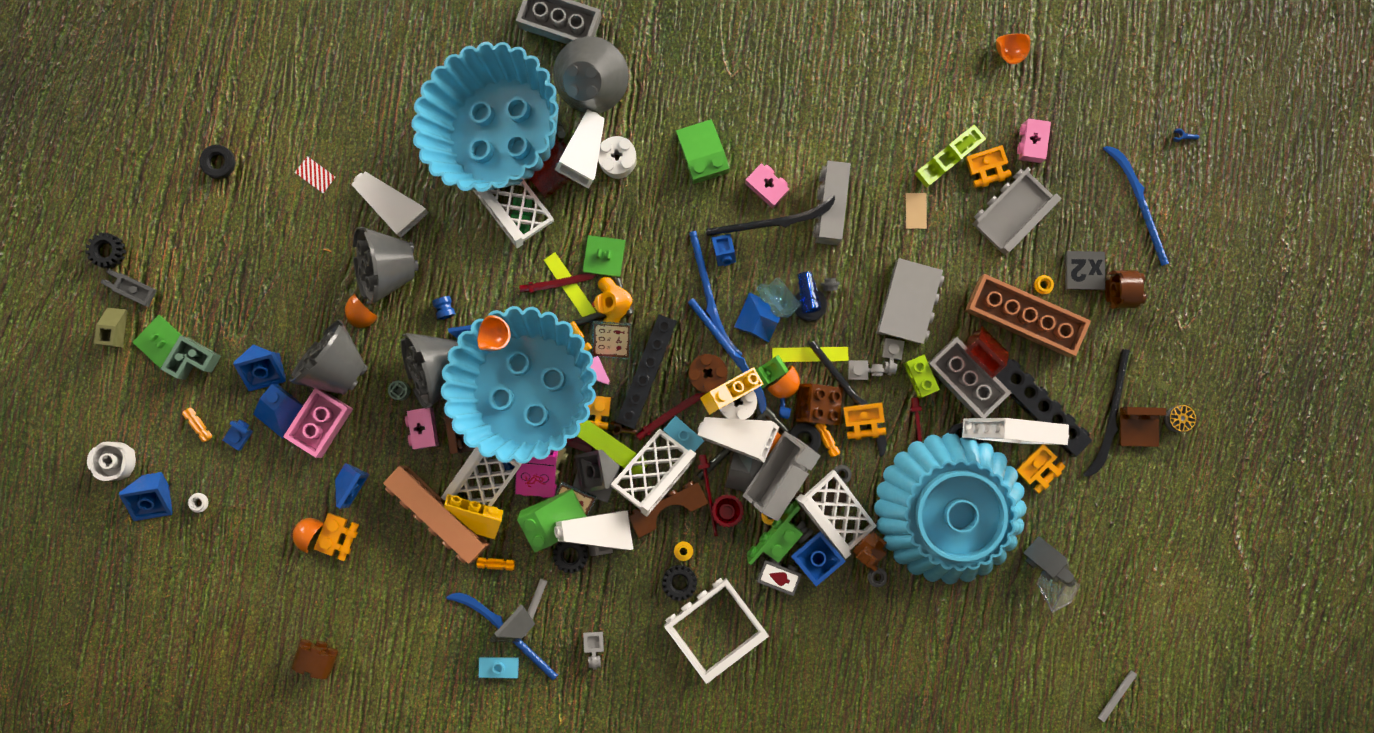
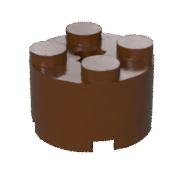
(1125, 289)
(707, 362)
(314, 659)

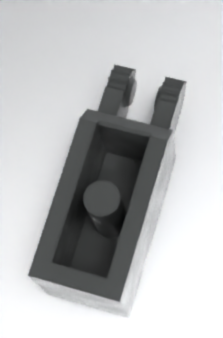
(1049, 561)

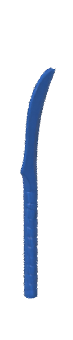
(1138, 190)
(711, 306)
(740, 361)
(497, 621)

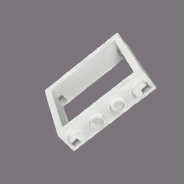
(1015, 431)
(733, 656)

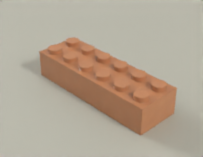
(1027, 316)
(430, 509)

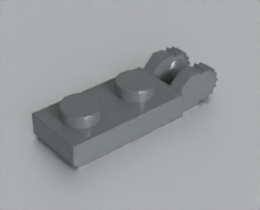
(130, 288)

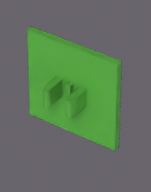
(604, 256)
(157, 340)

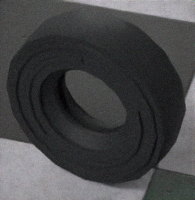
(209, 153)
(810, 317)
(809, 429)

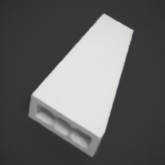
(582, 152)
(391, 205)
(742, 436)
(601, 530)

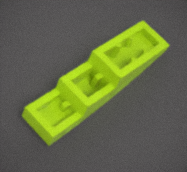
(950, 156)
(612, 447)

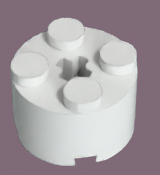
(617, 146)
(742, 411)
(122, 461)

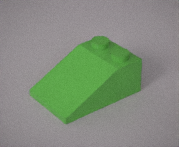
(703, 151)
(540, 519)

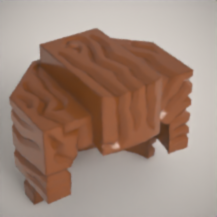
(870, 550)

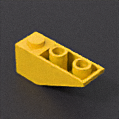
(731, 391)
(478, 517)

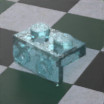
(779, 298)

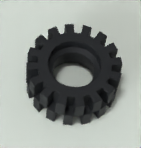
(94, 250)
(570, 567)
(679, 594)

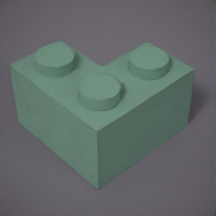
(187, 354)

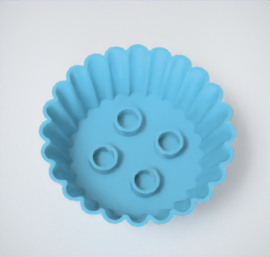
(486, 118)
(523, 395)
(950, 508)

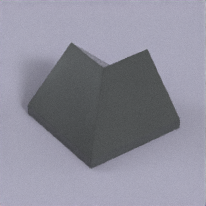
(595, 470)
(742, 471)
(514, 627)

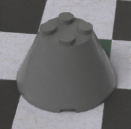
(591, 74)
(381, 263)
(424, 361)
(331, 363)

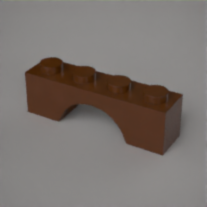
(690, 497)

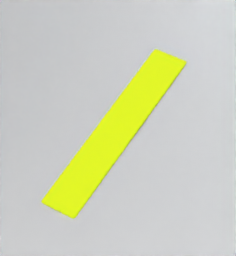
(572, 290)
(806, 354)

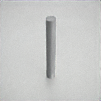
(536, 598)
(1117, 696)

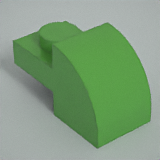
(771, 370)

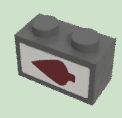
(778, 576)

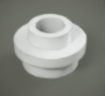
(192, 502)

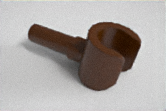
(619, 429)

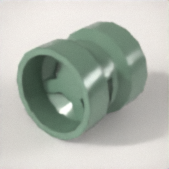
(403, 390)

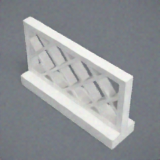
(503, 219)
(466, 473)
(667, 481)
(821, 520)

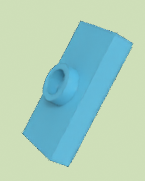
(683, 434)
(498, 667)

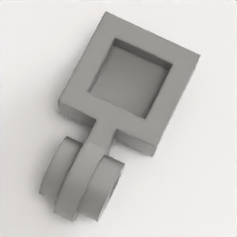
(893, 350)
(859, 370)
(593, 643)

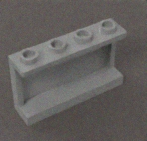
(1015, 211)
(910, 301)

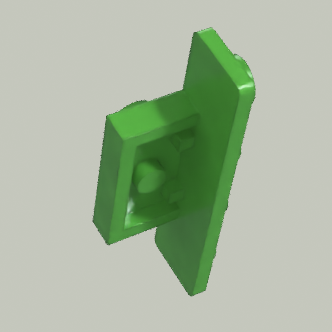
(779, 538)

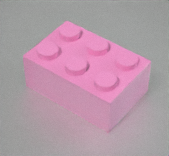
(318, 423)

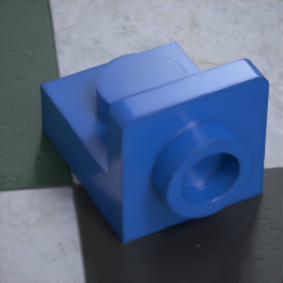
(724, 250)
(238, 434)

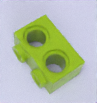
(921, 376)

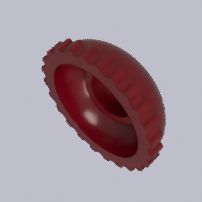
(727, 511)

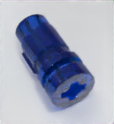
(808, 290)

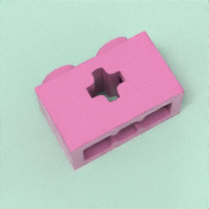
(1039, 131)
(757, 180)
(429, 436)

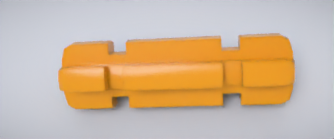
(197, 425)
(827, 440)
(498, 564)

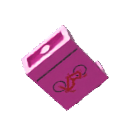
(537, 477)

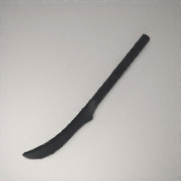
(782, 221)
(1111, 425)
(881, 441)

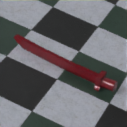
(531, 287)
(915, 408)
(646, 430)
(704, 465)

